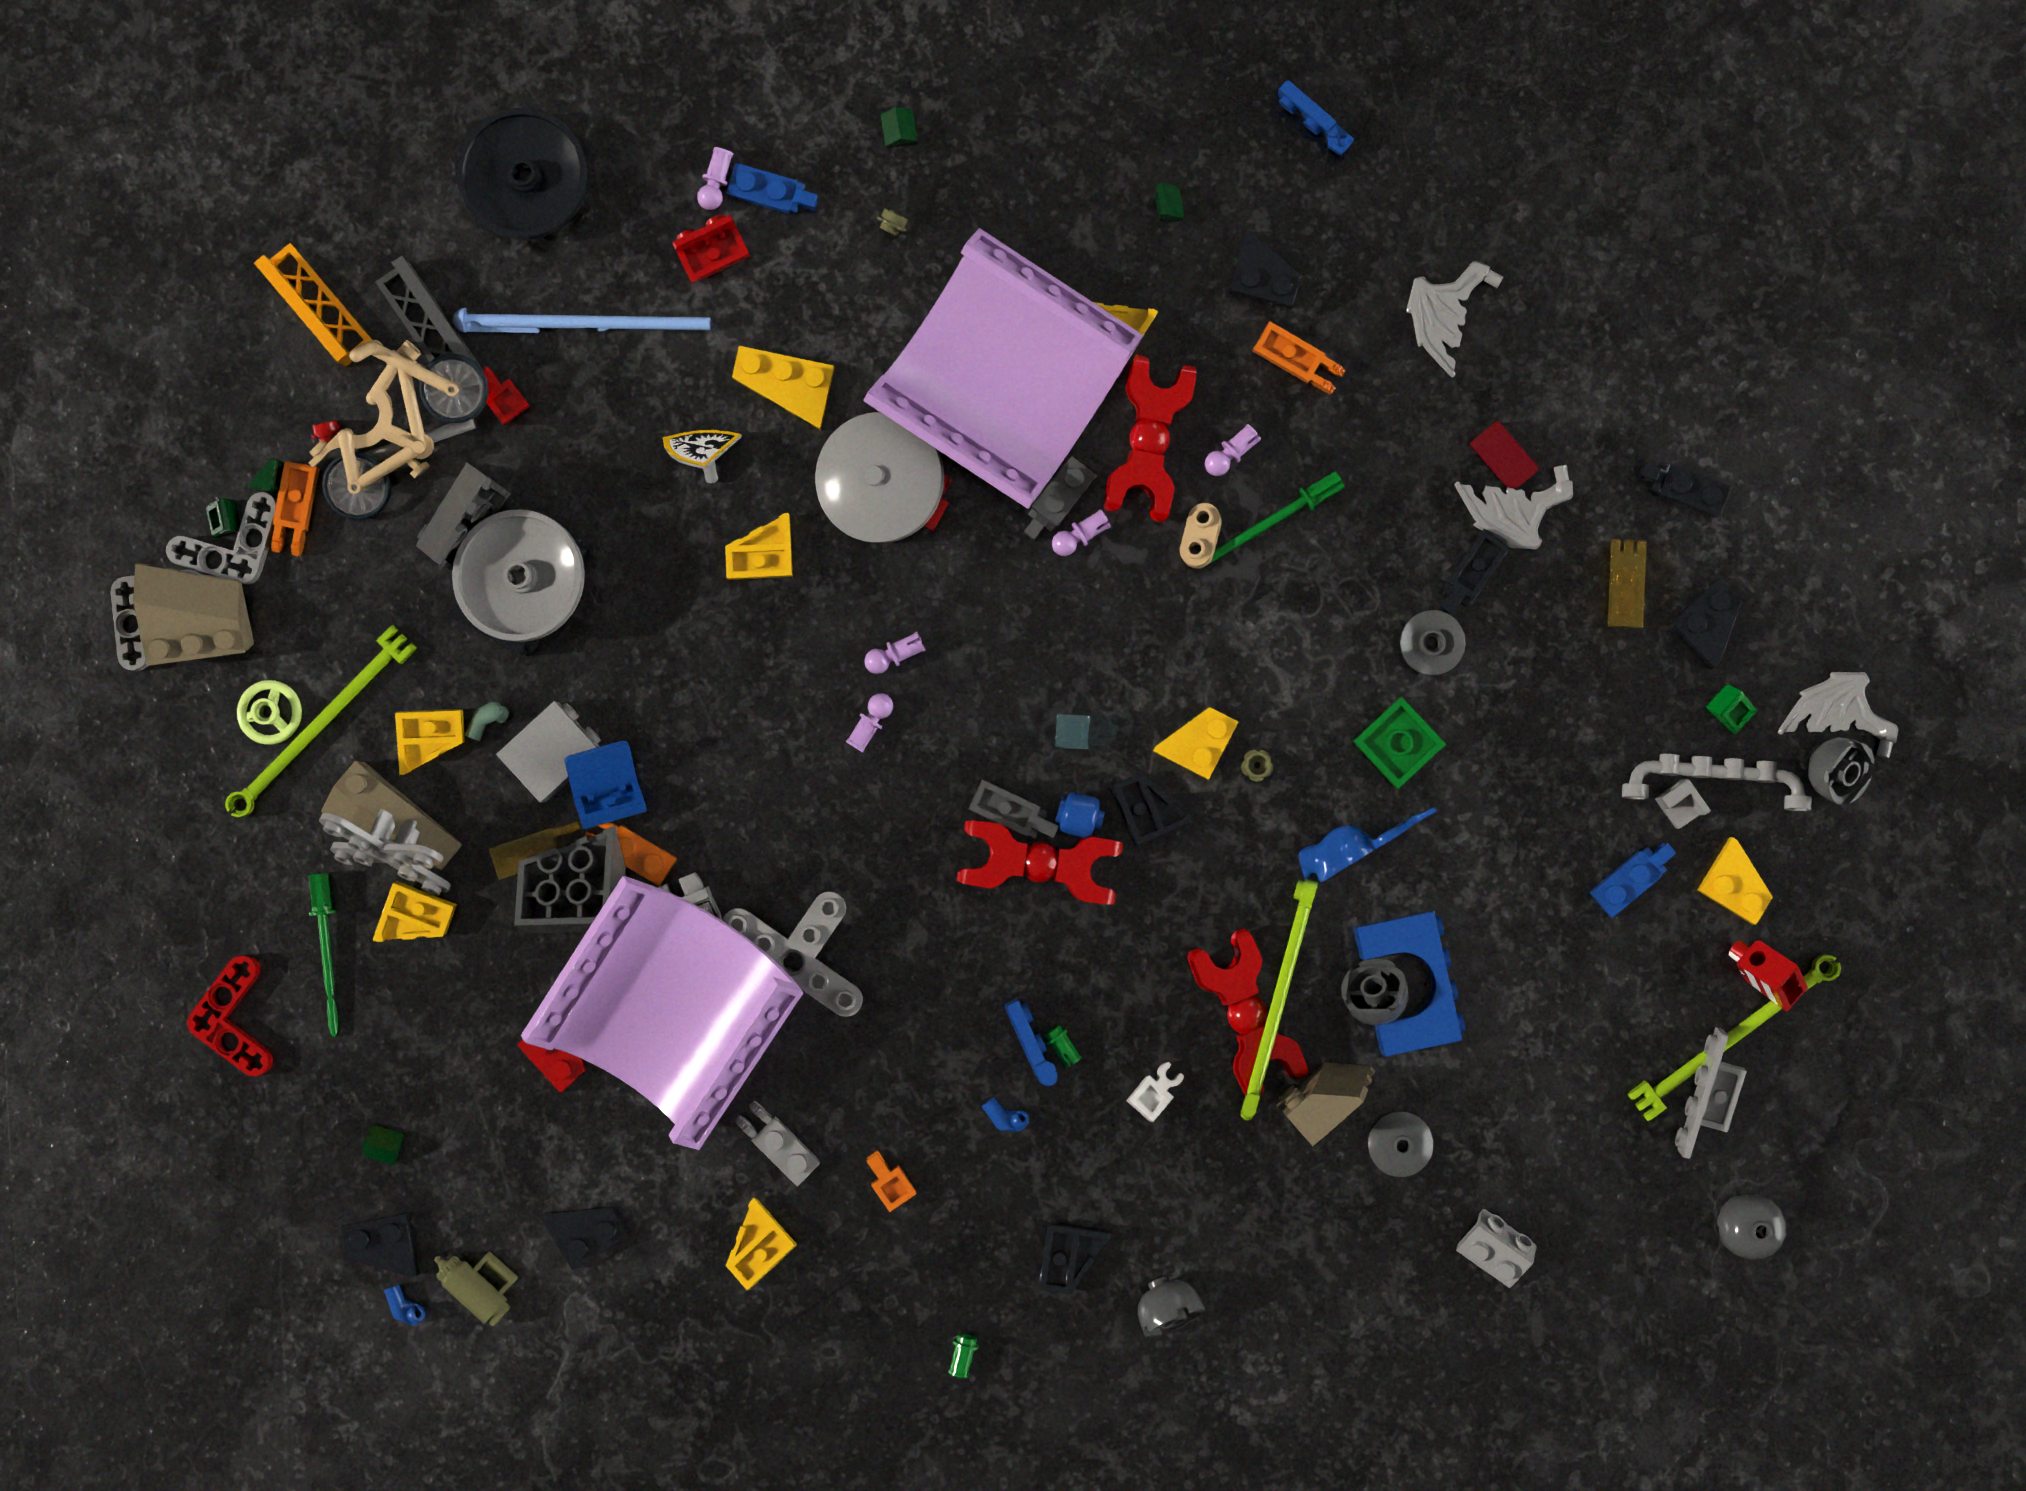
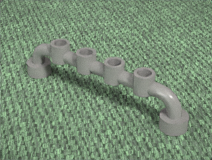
(1731, 770)

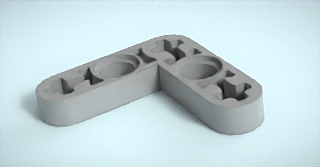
(241, 552)
(119, 616)

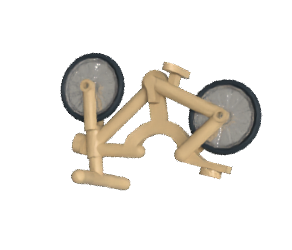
(450, 389)

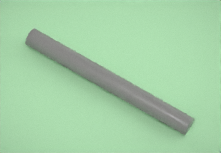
(436, 434)

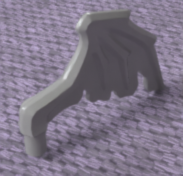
(1439, 313)
(1511, 514)
(1838, 704)

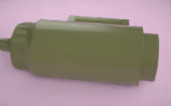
(473, 1289)

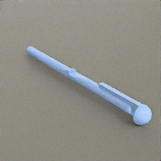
(532, 323)

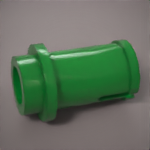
(1062, 1046)
(962, 1356)

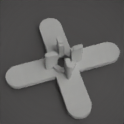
(376, 847)
(807, 941)

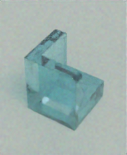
(1072, 731)

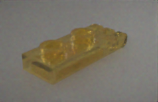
(1627, 584)

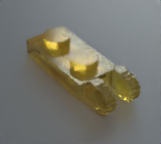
(507, 856)

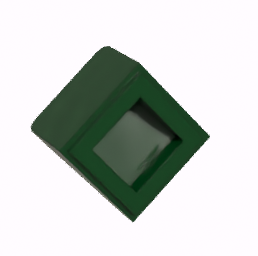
(1168, 202)
(269, 477)

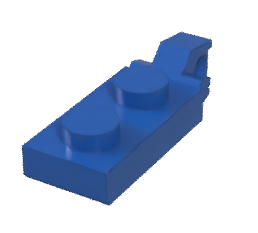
(1316, 118)
(769, 190)
(1632, 879)

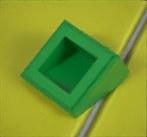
(1732, 708)

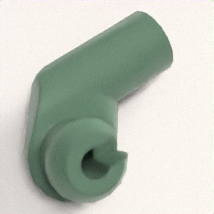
(484, 715)

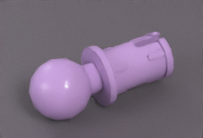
(710, 195)
(1218, 462)
(1065, 542)
(878, 660)
(879, 707)

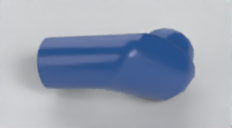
(1005, 1119)
(403, 1309)

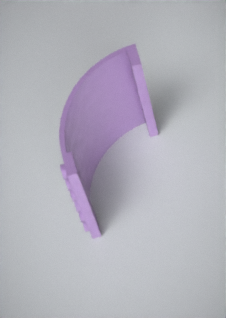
(1005, 369)
(667, 1005)

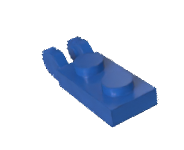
(1031, 1044)

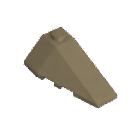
(364, 792)

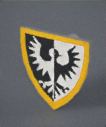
(700, 449)

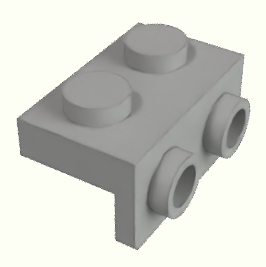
(1498, 1248)

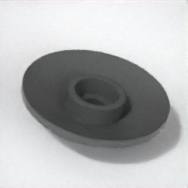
(1448, 637)
(1384, 1140)

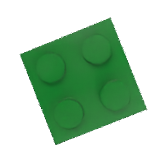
(1399, 742)

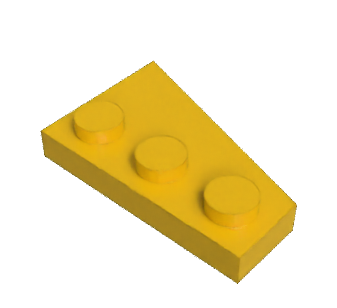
(788, 381)

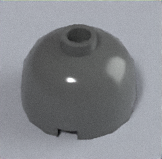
(1840, 769)
(1375, 992)
(1739, 1225)
(1168, 1306)

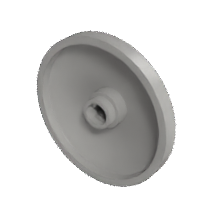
(878, 479)
(518, 575)

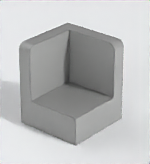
(1682, 803)

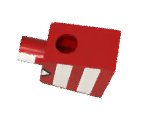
(1769, 972)

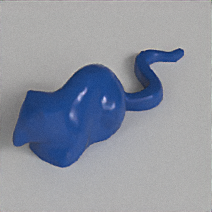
(1346, 846)

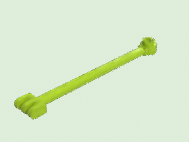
(390, 651)
(1305, 893)
(1654, 1095)

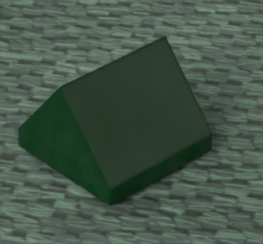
(898, 127)
(223, 517)
(382, 1144)

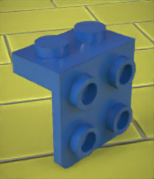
(604, 784)

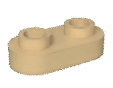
(1200, 534)

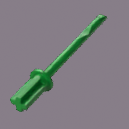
(1310, 496)
(322, 906)

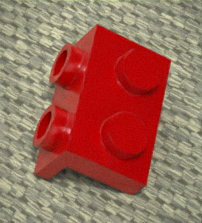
(710, 248)

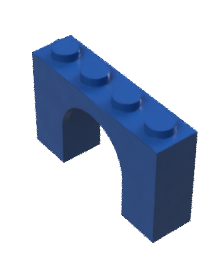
(1437, 1019)

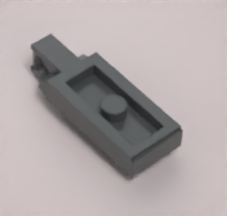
(1059, 497)
(1011, 811)

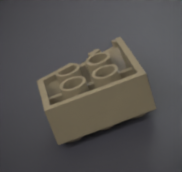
(189, 615)
(1325, 1098)

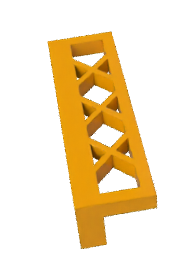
(302, 306)

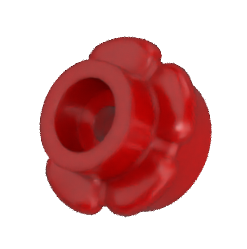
(326, 430)

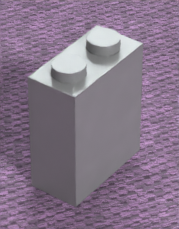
(540, 750)

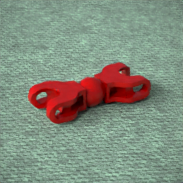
(1149, 438)
(1040, 862)
(1246, 1011)

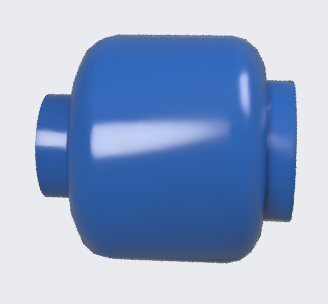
(1079, 815)

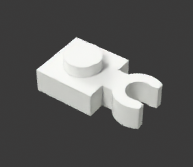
(1152, 1095)

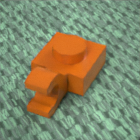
(892, 1185)

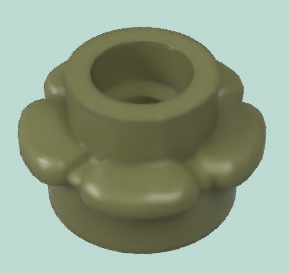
(892, 221)
(1251, 758)

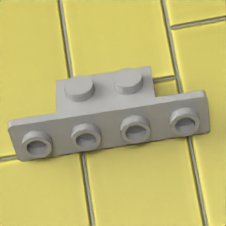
(1714, 1096)

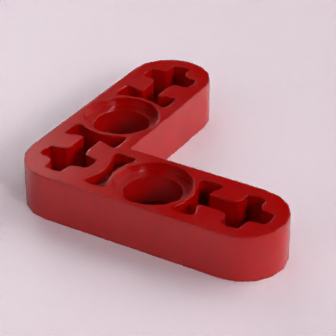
(221, 1025)

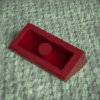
(1504, 456)

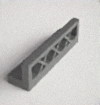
(430, 306)

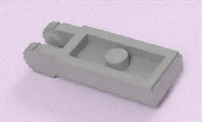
(780, 1145)

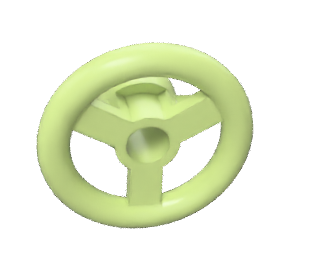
(257, 712)

